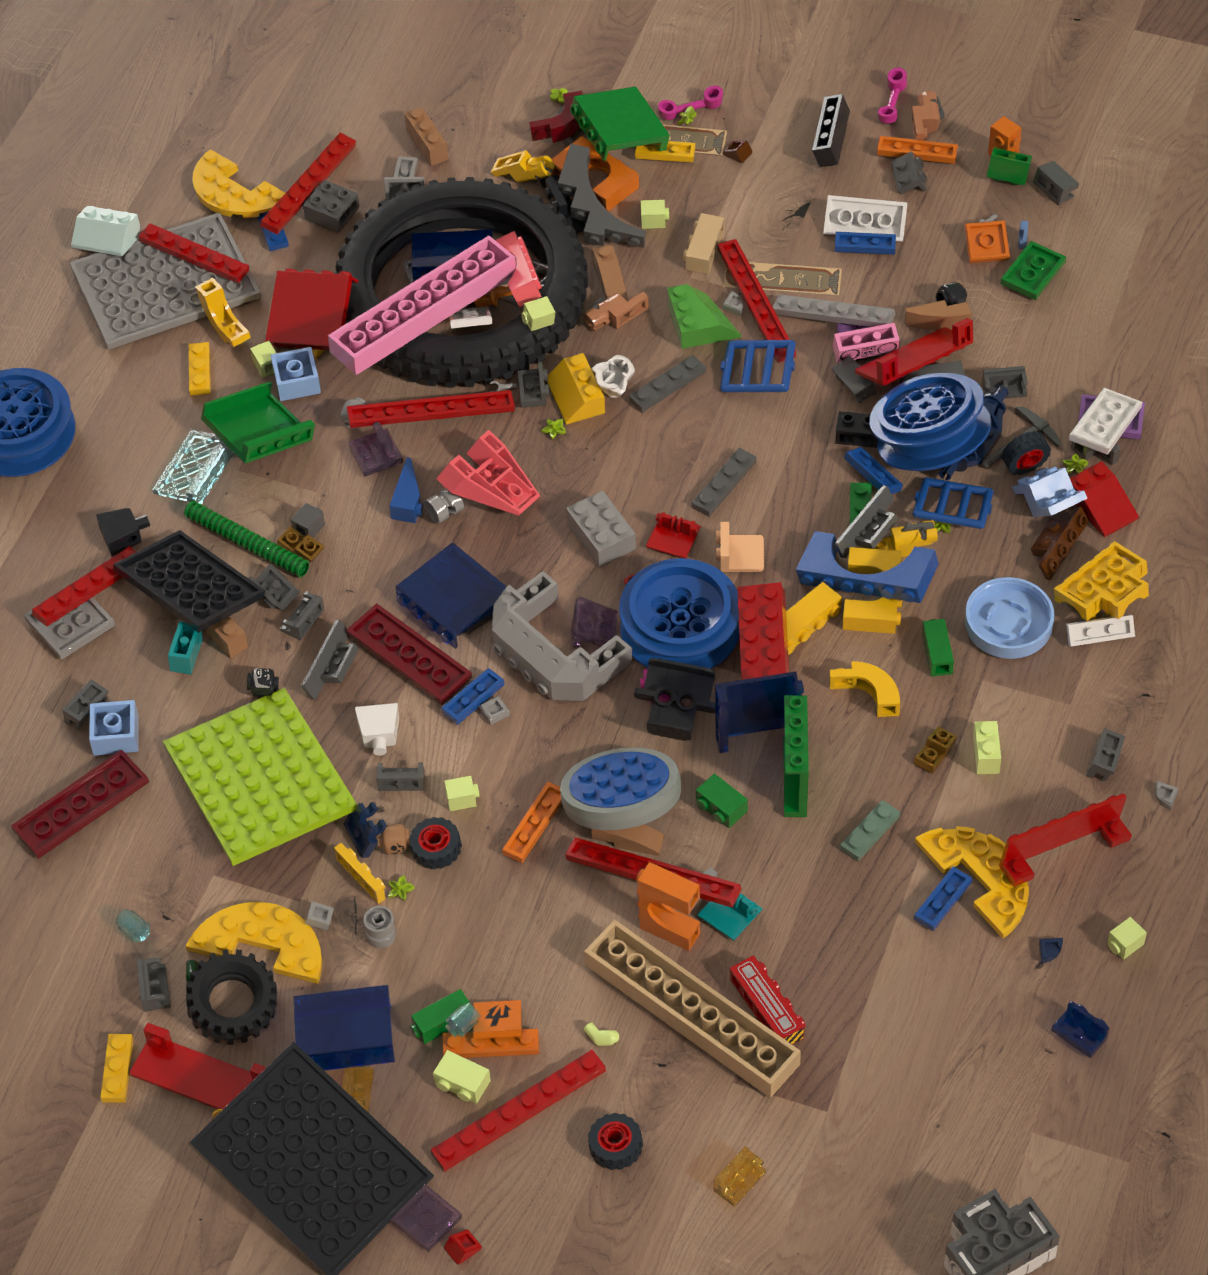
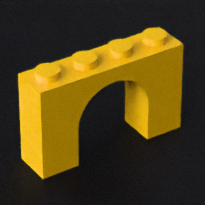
(874, 615)

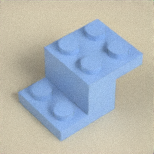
(1048, 491)

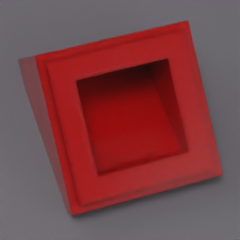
(462, 1246)

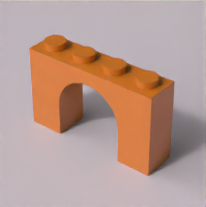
(620, 180)
(659, 896)

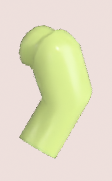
(601, 1037)

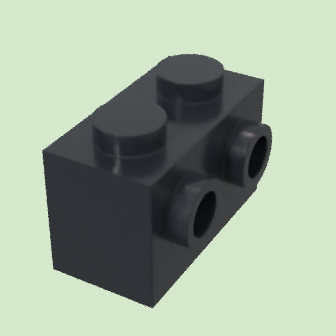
(854, 430)

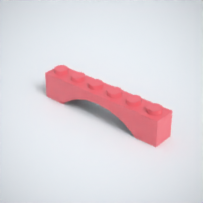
(524, 282)

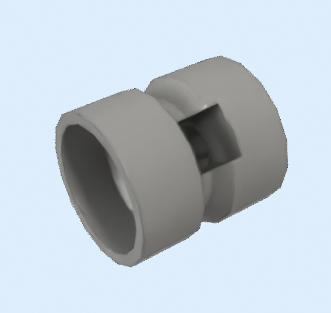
(441, 506)
(379, 927)

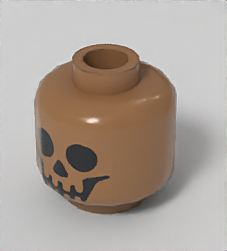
(394, 839)

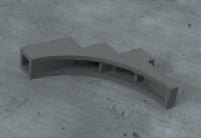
(586, 207)

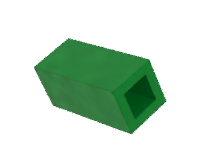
(937, 647)
(431, 1022)

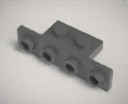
(869, 525)
(331, 661)

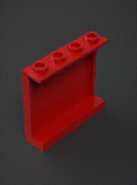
(308, 308)

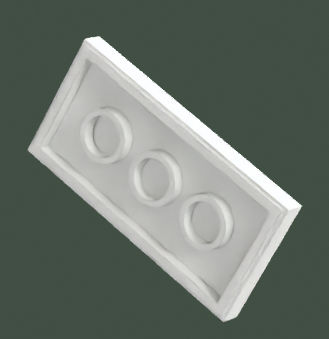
(471, 317)
(1105, 421)

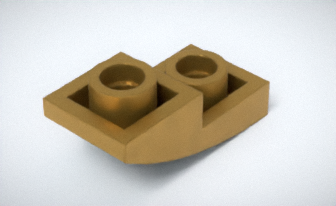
(298, 544)
(935, 750)

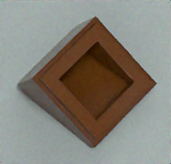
(738, 151)

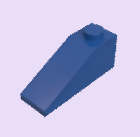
(406, 497)

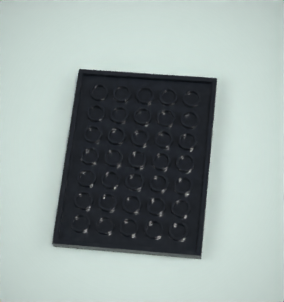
(311, 1160)

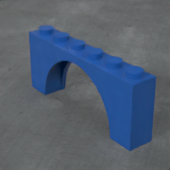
(903, 582)

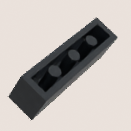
(831, 130)

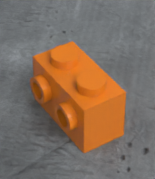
(1004, 135)

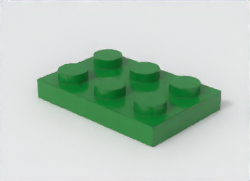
(1033, 270)

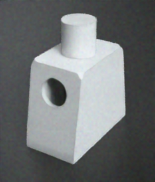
(378, 726)

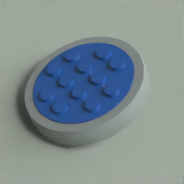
(620, 788)

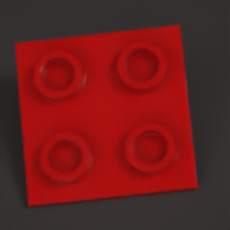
(673, 535)

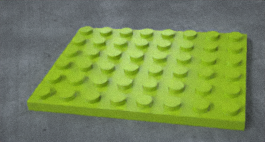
(259, 776)

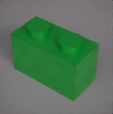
(1009, 166)
(721, 800)

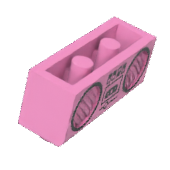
(866, 342)

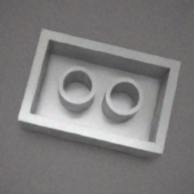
(601, 528)

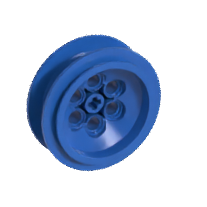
(33, 421)
(930, 421)
(680, 601)

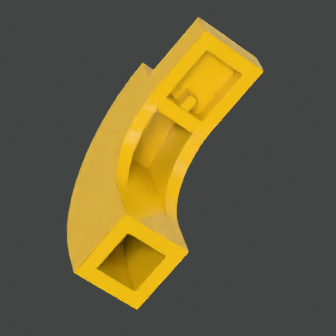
(219, 313)
(871, 680)

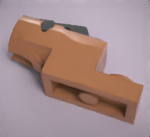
(926, 115)
(615, 311)

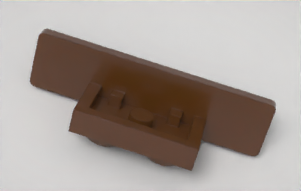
(1057, 541)

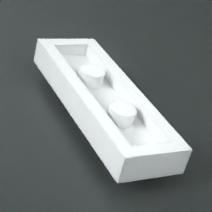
(1100, 630)

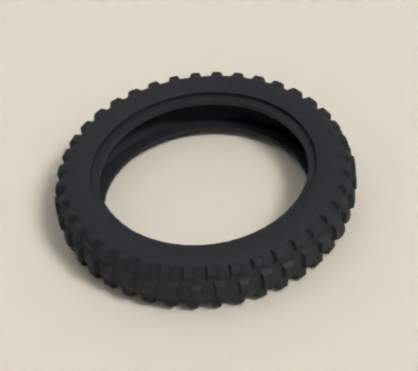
(481, 206)

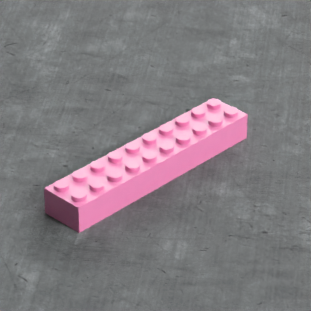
(422, 305)

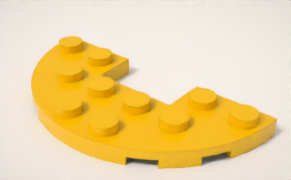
(225, 195)
(981, 855)
(264, 927)

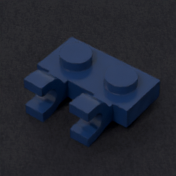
(362, 831)

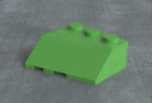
(698, 317)

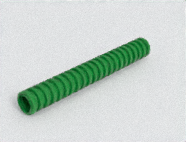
(246, 538)

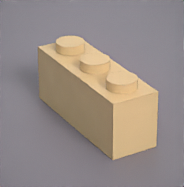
(703, 243)

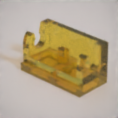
(358, 1084)
(739, 1176)

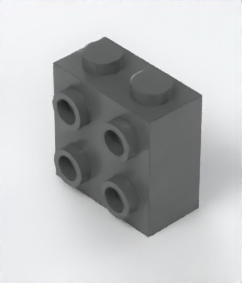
(331, 205)

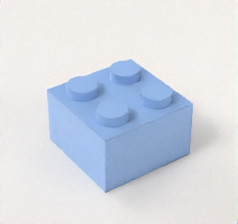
(295, 374)
(114, 727)

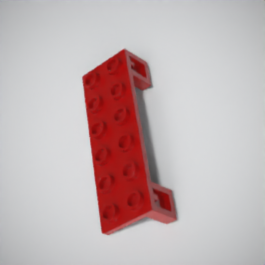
(918, 353)
(1057, 832)
(189, 1071)

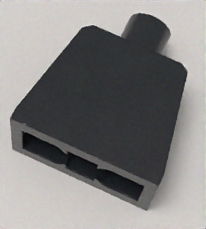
(121, 529)

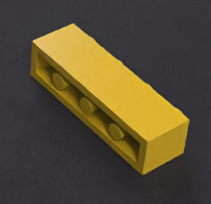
(811, 614)

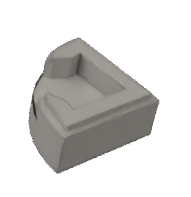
(733, 304)
(1165, 794)

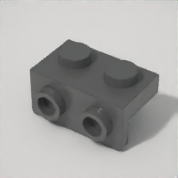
(909, 173)
(532, 386)
(277, 587)

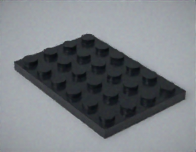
(189, 581)

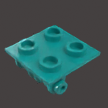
(731, 920)

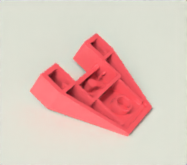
(496, 482)

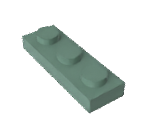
(870, 830)

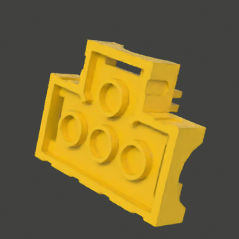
(1105, 583)

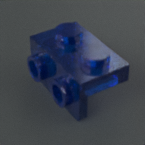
(1081, 1029)

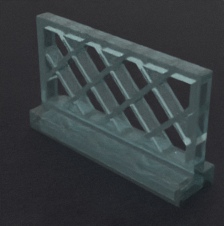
(209, 470)

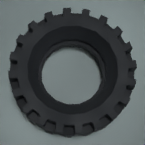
(227, 968)

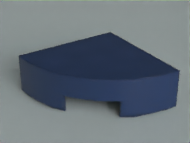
(1050, 948)

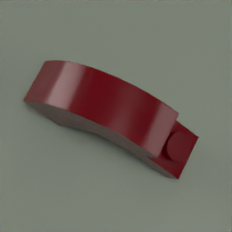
(557, 127)

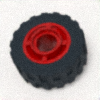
(1026, 453)
(438, 854)
(612, 1128)

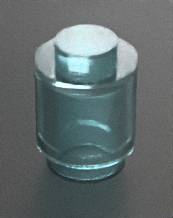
(133, 925)
(462, 1020)

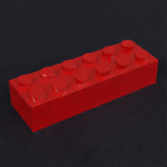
(762, 630)

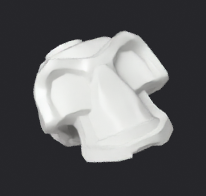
(613, 375)

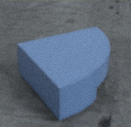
(1023, 231)

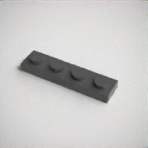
(667, 383)
(724, 482)

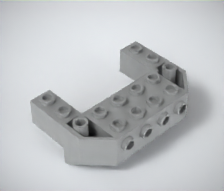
(537, 658)

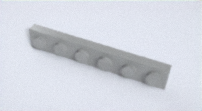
(833, 311)

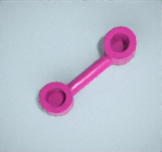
(896, 82)
(712, 99)

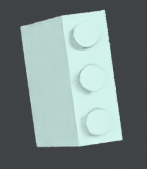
(105, 231)

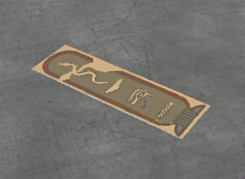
(706, 140)
(793, 278)

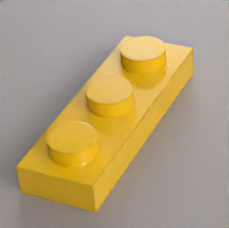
(675, 152)
(199, 369)
(360, 872)
(117, 1068)

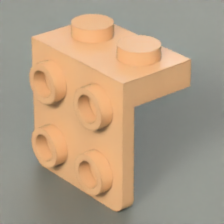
(739, 552)

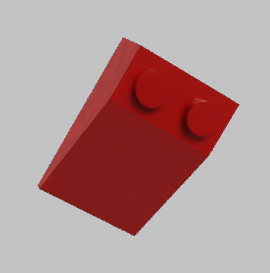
(1106, 501)

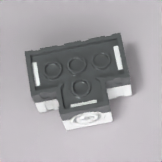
(999, 1238)

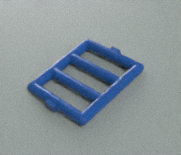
(750, 346)
(959, 519)

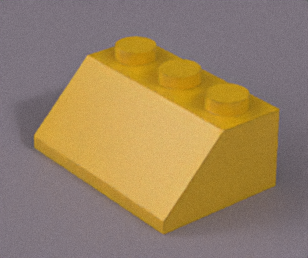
(576, 389)

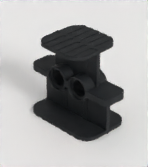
(680, 683)

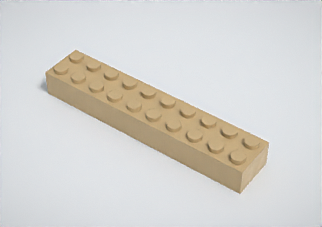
(692, 1008)

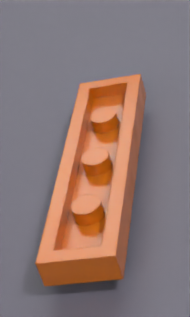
(924, 149)
(533, 823)
(489, 1047)

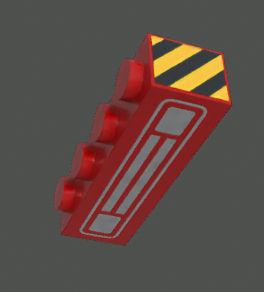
(765, 999)

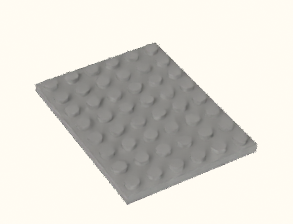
(155, 290)

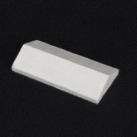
(865, 216)

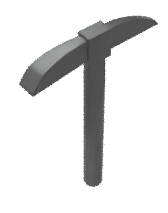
(1039, 425)

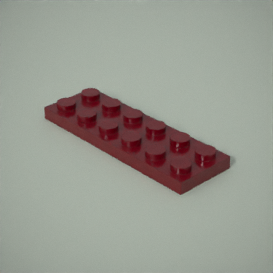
(409, 653)
(79, 804)

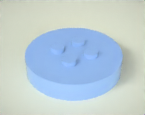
(1009, 617)

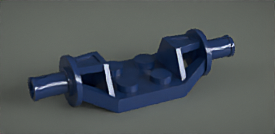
(996, 409)

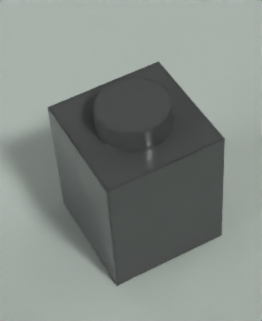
(308, 520)

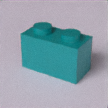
(184, 649)

